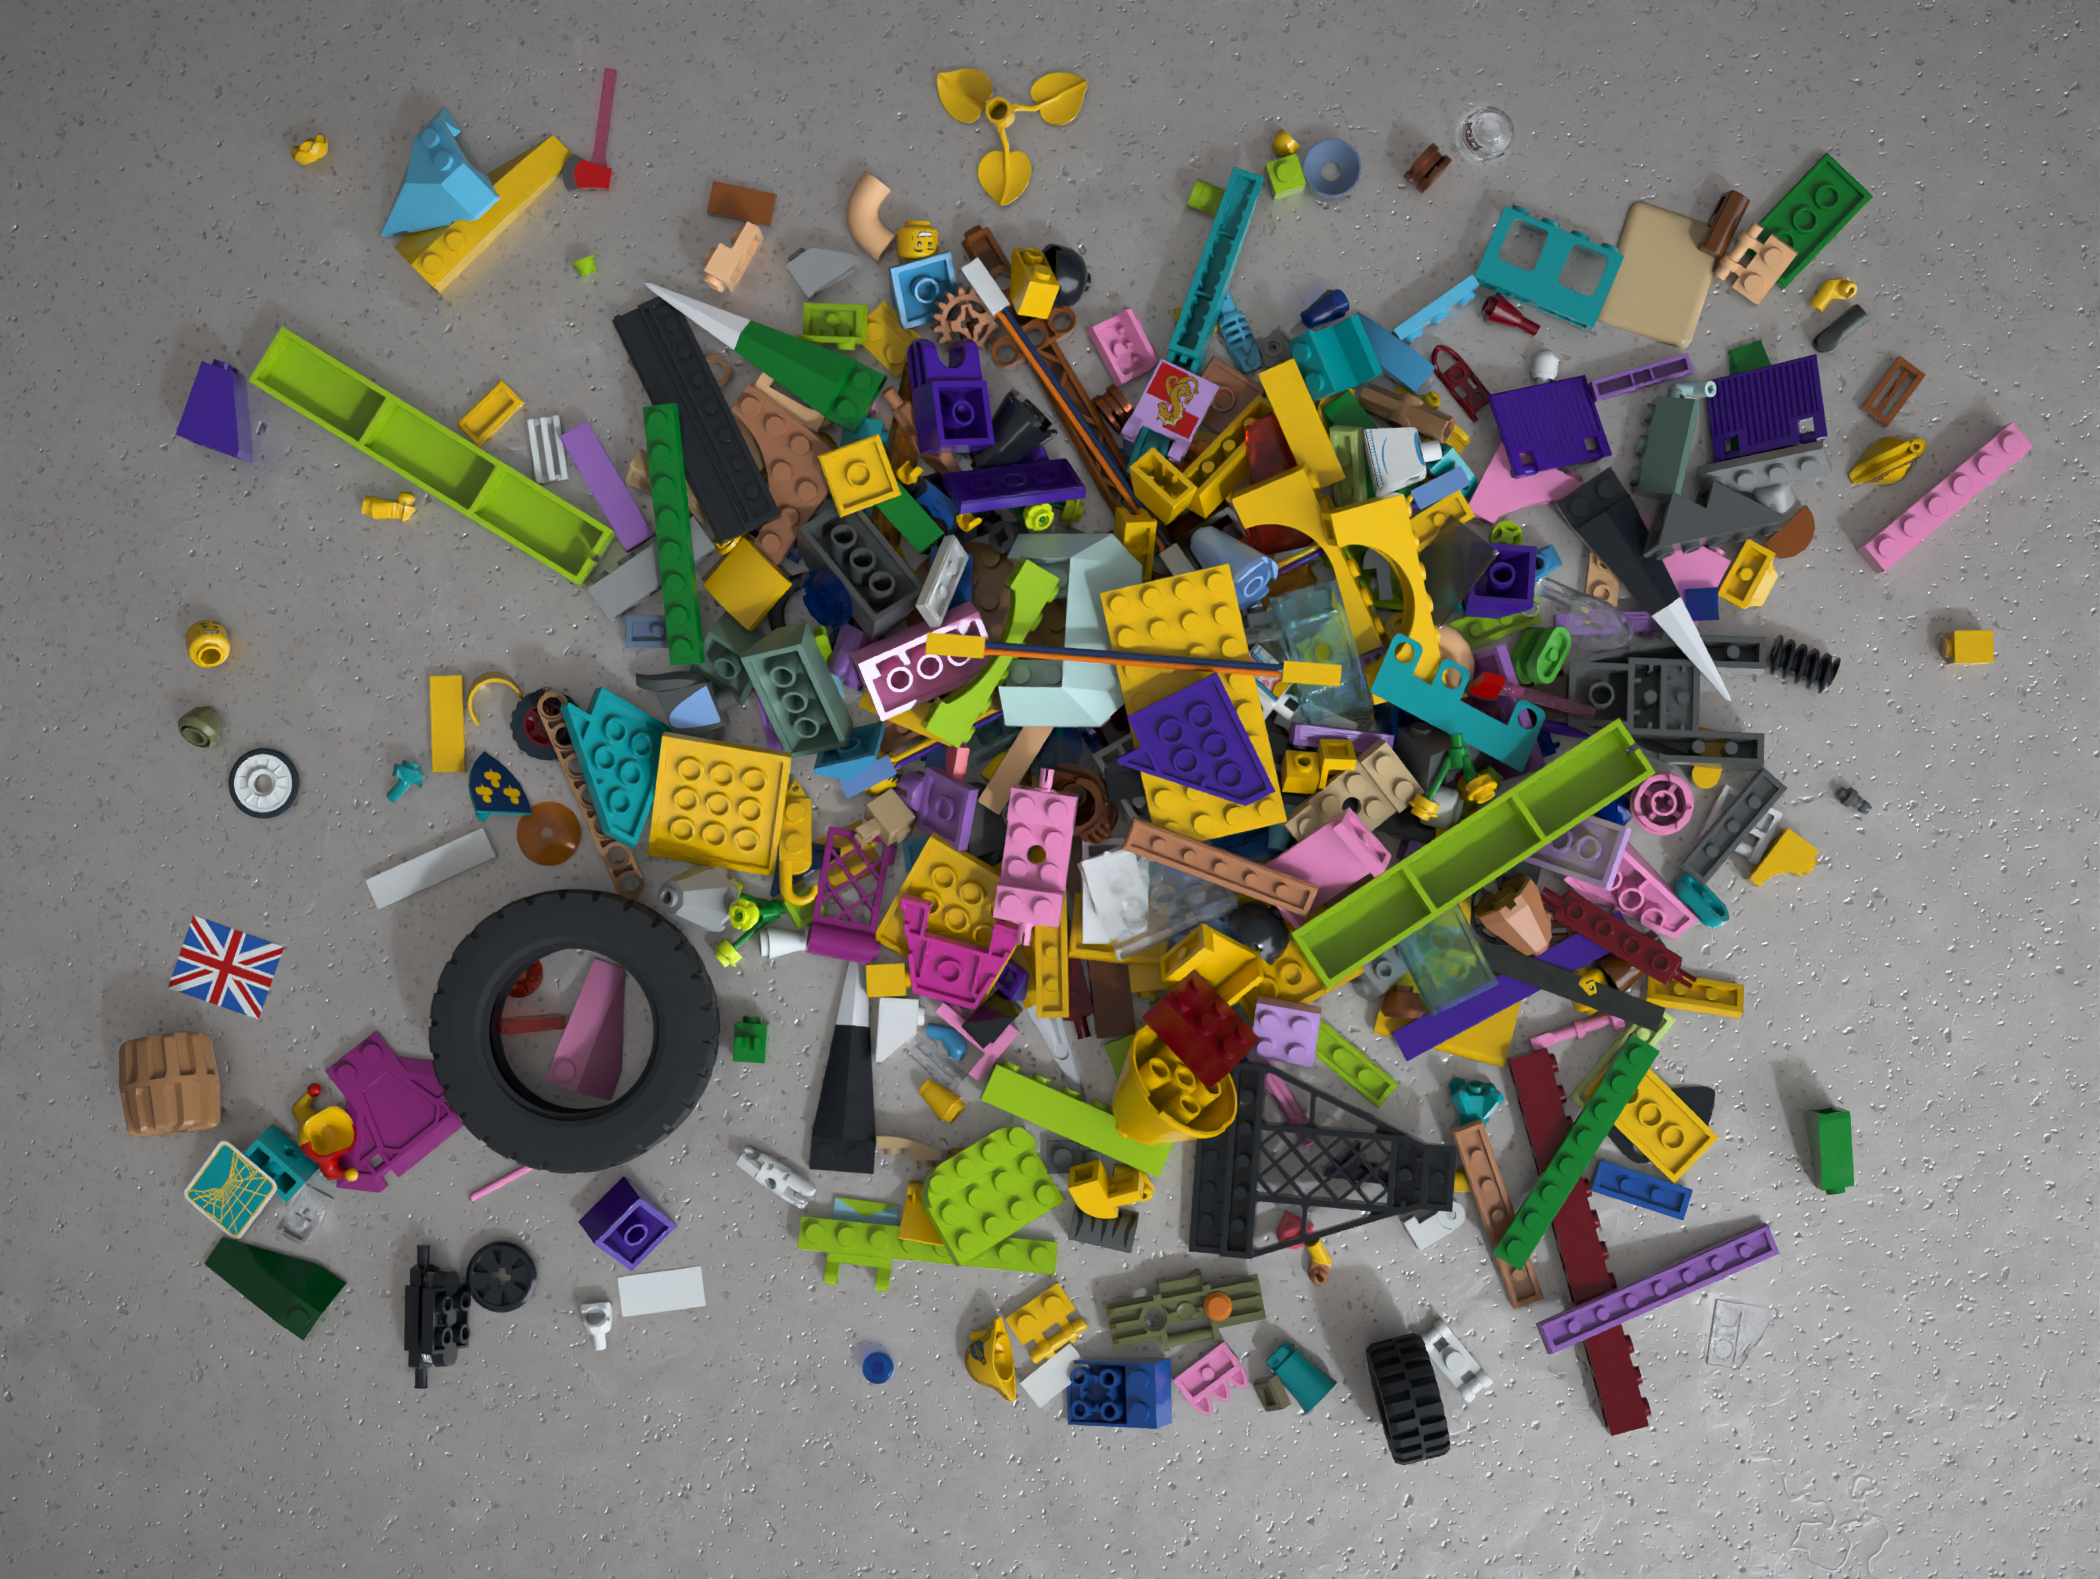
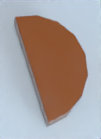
(1794, 535)

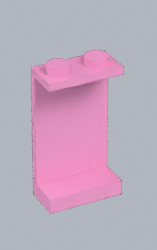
(1332, 859)

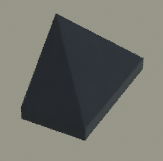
(991, 1018)

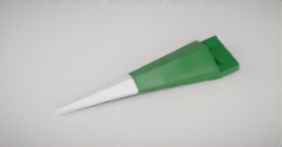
(818, 376)

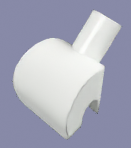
(597, 1321)

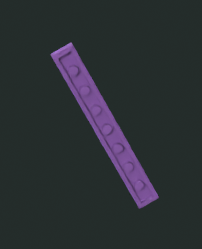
(1657, 1288)

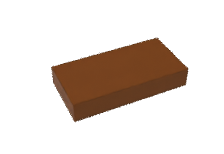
(741, 204)

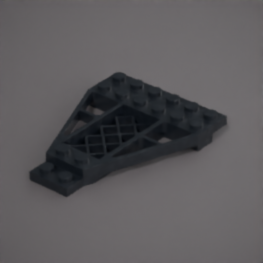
(1230, 1174)

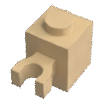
(886, 818)

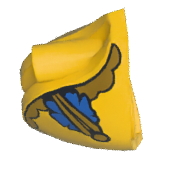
(1887, 460)
(991, 1359)

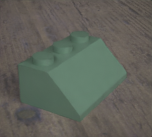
(1664, 447)

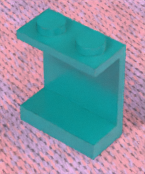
(1335, 358)

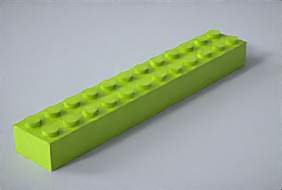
(432, 456)
(1470, 855)

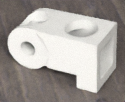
(1433, 1226)

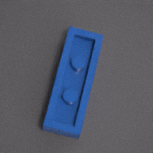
(1641, 1189)

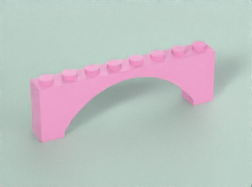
(1501, 494)

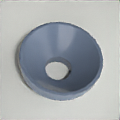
(1335, 152)

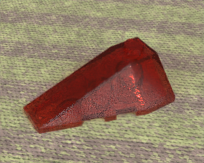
(1267, 456)

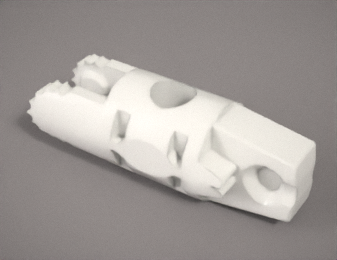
(776, 1177)

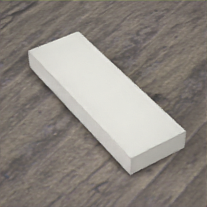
(942, 581)

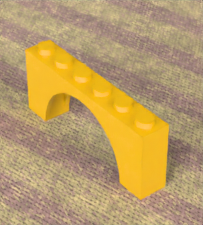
(1295, 502)
(1386, 529)

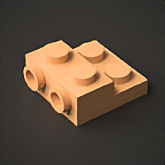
(727, 264)

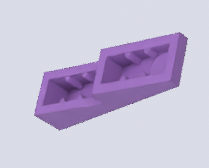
(607, 486)

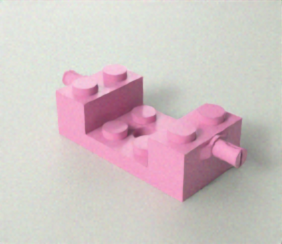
(1028, 890)

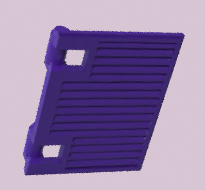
(1766, 408)
(1550, 424)

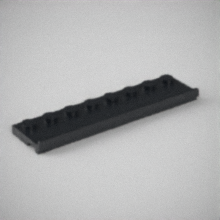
(712, 443)

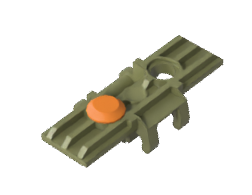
(1184, 1300)

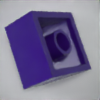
(1505, 584)
(627, 1224)

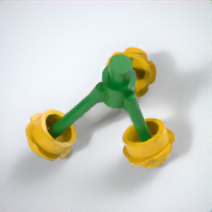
(1471, 786)

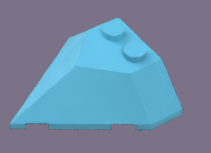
(438, 183)

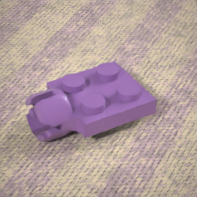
(940, 804)

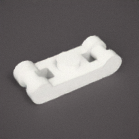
(1455, 1361)

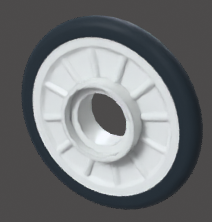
(284, 783)

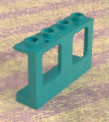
(1541, 285)

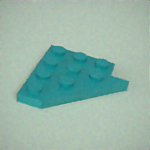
(619, 760)

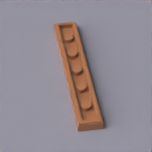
(1220, 866)
(1494, 1206)

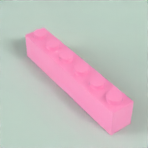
(1944, 498)

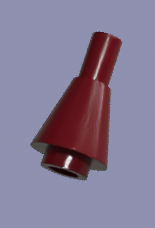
(1502, 312)

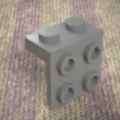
(1380, 974)

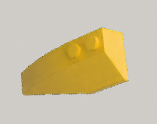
(447, 250)

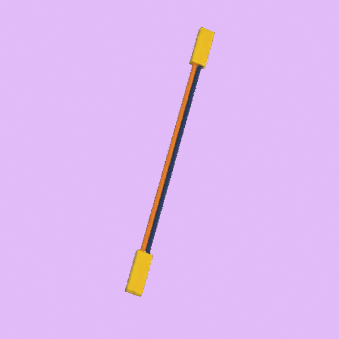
(1291, 672)

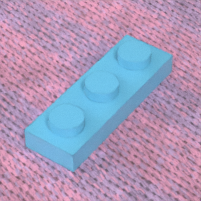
(1437, 310)

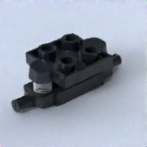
(434, 1317)

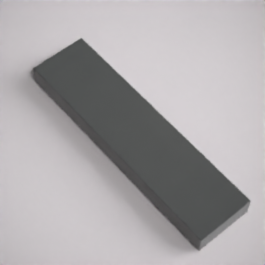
(1732, 826)

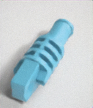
(1238, 337)

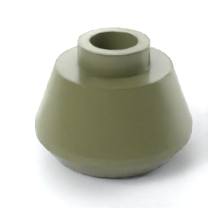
(200, 727)

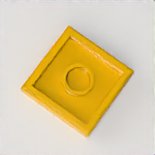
(859, 475)

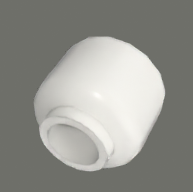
(1449, 809)

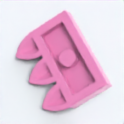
(1209, 1376)

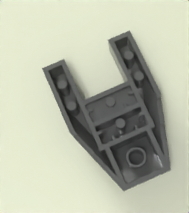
(1658, 698)

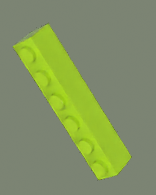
(1068, 1116)

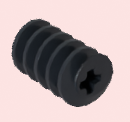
(1802, 663)

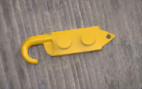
(796, 844)

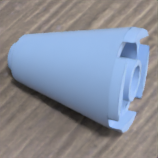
(1248, 567)

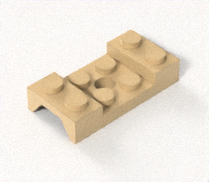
(1377, 783)

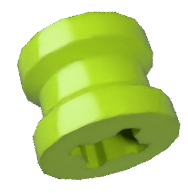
(1510, 534)

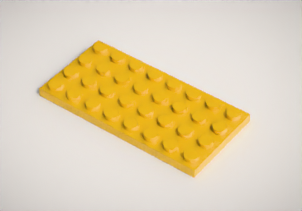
(1195, 618)

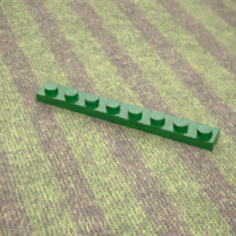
(673, 534)
(1575, 1151)

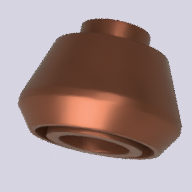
(1402, 1003)

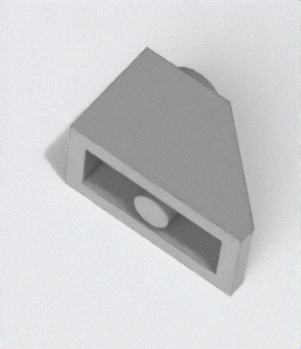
(819, 269)

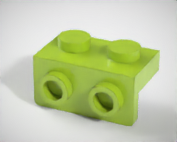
(835, 324)

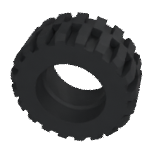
(1408, 1399)

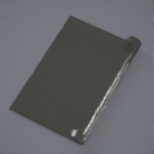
(1452, 567)

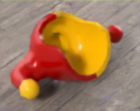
(325, 1135)

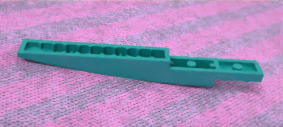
(1208, 289)

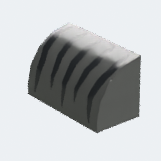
(1107, 1233)

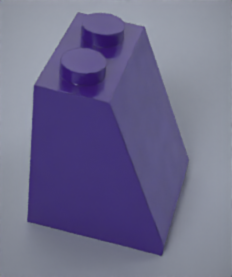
(218, 411)

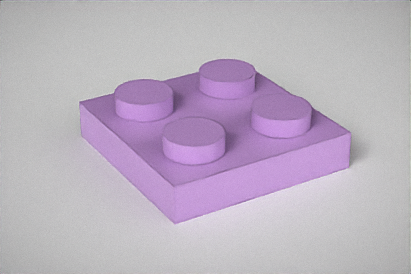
(1286, 1031)

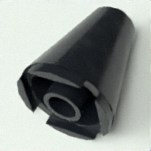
(1017, 432)

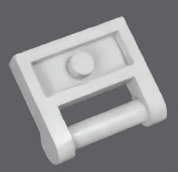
(1763, 829)

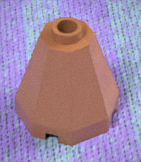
(1516, 915)

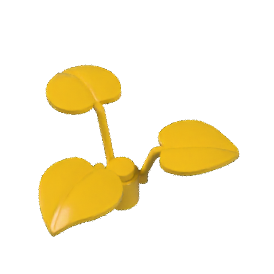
(967, 93)

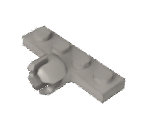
(1769, 473)

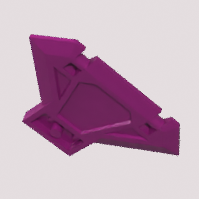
(394, 1111)

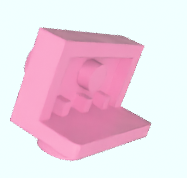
(1124, 347)

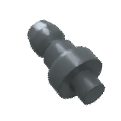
(1850, 798)

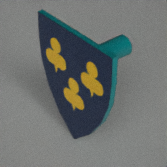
(495, 789)

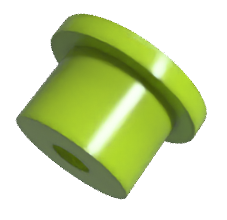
(585, 265)

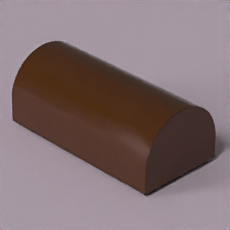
(1724, 223)

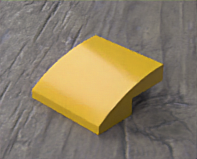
(747, 584)

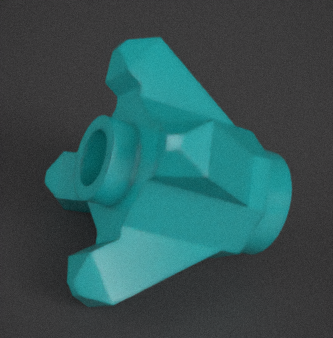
(1474, 1099)

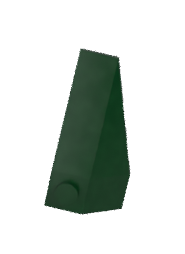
(282, 1286)

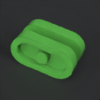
(1540, 654)

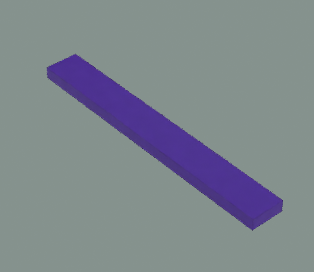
(1431, 1031)

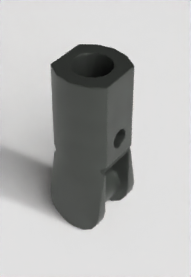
(1840, 329)

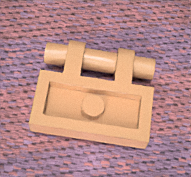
(1764, 268)

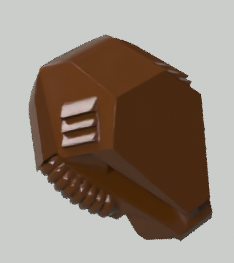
(1091, 813)

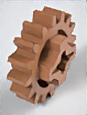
(962, 307)

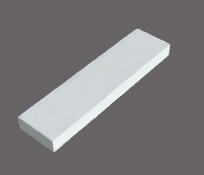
(431, 868)

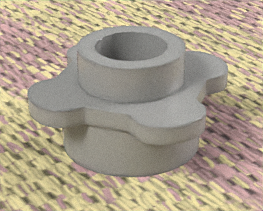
(1270, 357)

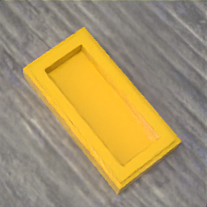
(490, 413)

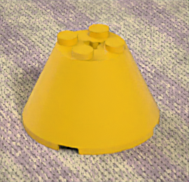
(1163, 1100)

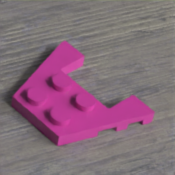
(950, 967)

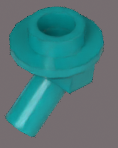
(408, 774)

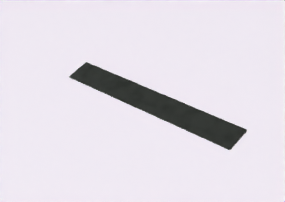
(1567, 986)

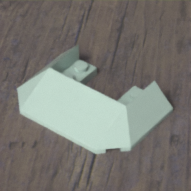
(1071, 691)

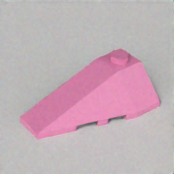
(1641, 896)

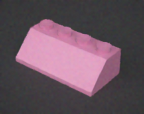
(903, 676)

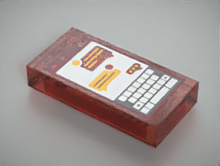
(530, 1023)

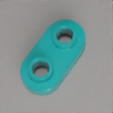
(1702, 900)

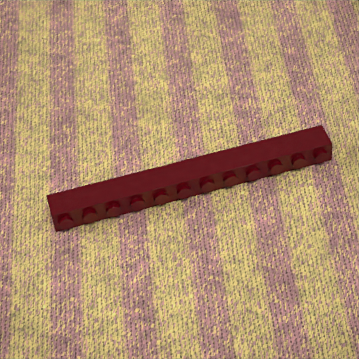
(1578, 1243)

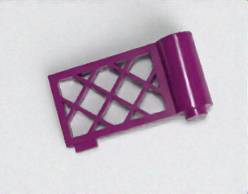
(839, 937)

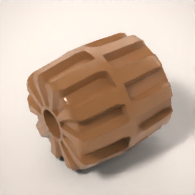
(169, 1084)

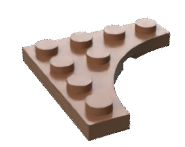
(791, 466)

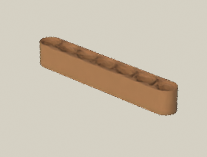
(565, 753)

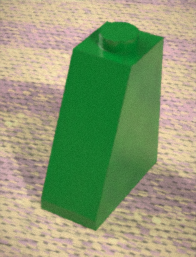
(1831, 1148)

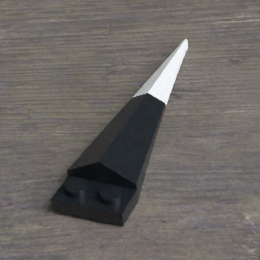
(1614, 531)
(845, 1113)

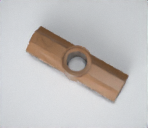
(1406, 411)

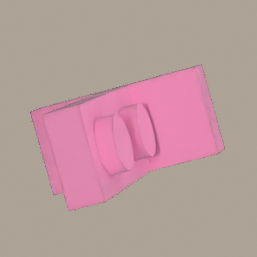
(955, 1016)

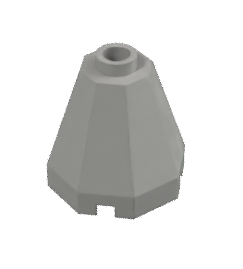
(699, 898)

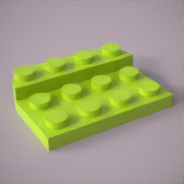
(987, 1192)

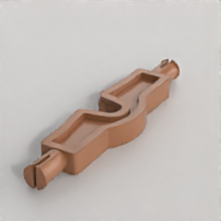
(904, 414)

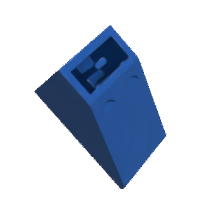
(1121, 1393)

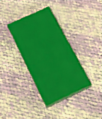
(1813, 213)

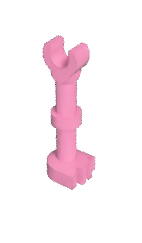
(1578, 1028)

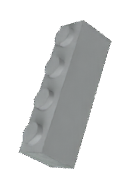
(640, 575)

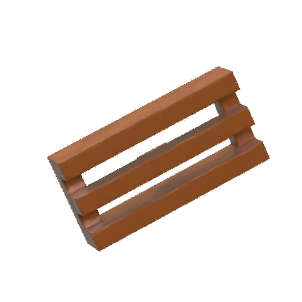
(1875, 413)

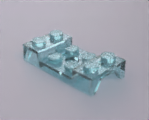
(1313, 617)

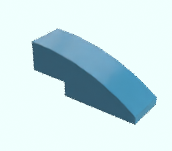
(1396, 357)

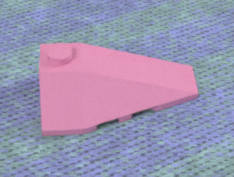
(592, 1042)

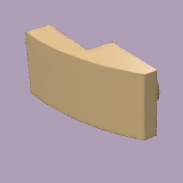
(919, 1151)

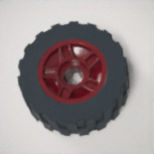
(528, 728)

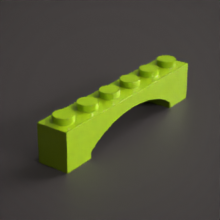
(955, 715)

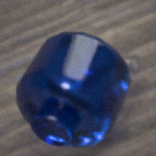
(878, 1367)

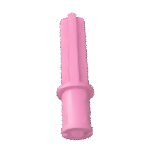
(1287, 1103)

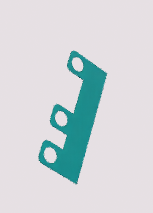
(1444, 710)

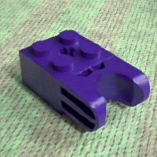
(950, 400)

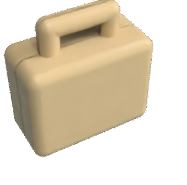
(1661, 276)

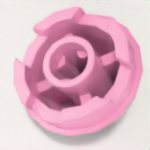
(1662, 803)

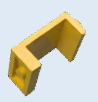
(1222, 961)

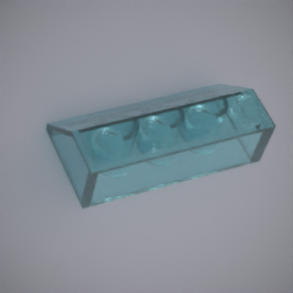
(1447, 962)

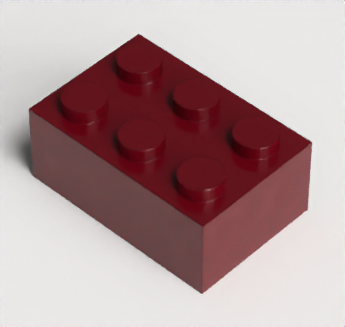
(1201, 1029)

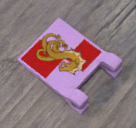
(1172, 407)

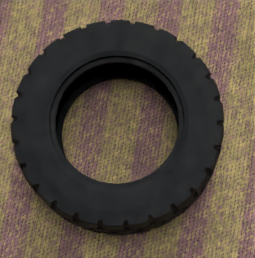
(471, 1053)

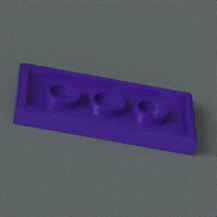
(1013, 486)

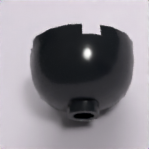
(1070, 273)
(1261, 929)

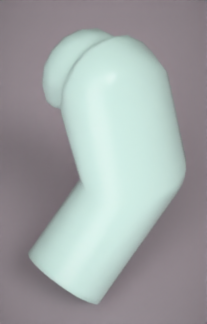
(1692, 389)

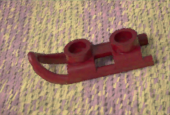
(1457, 376)

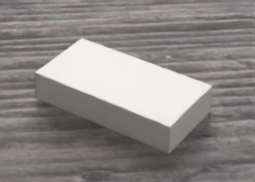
(1052, 1375)

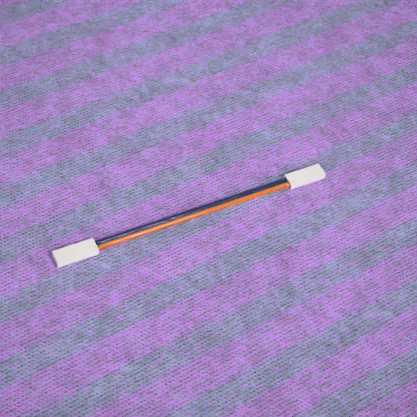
(995, 302)

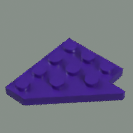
(1198, 744)

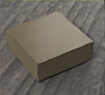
(1272, 1393)

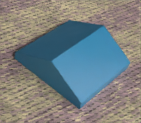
(919, 285)
(855, 758)

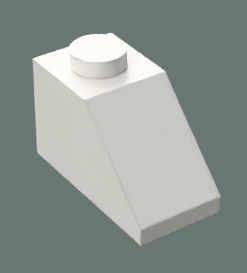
(897, 1023)

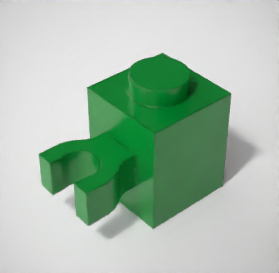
(751, 1040)

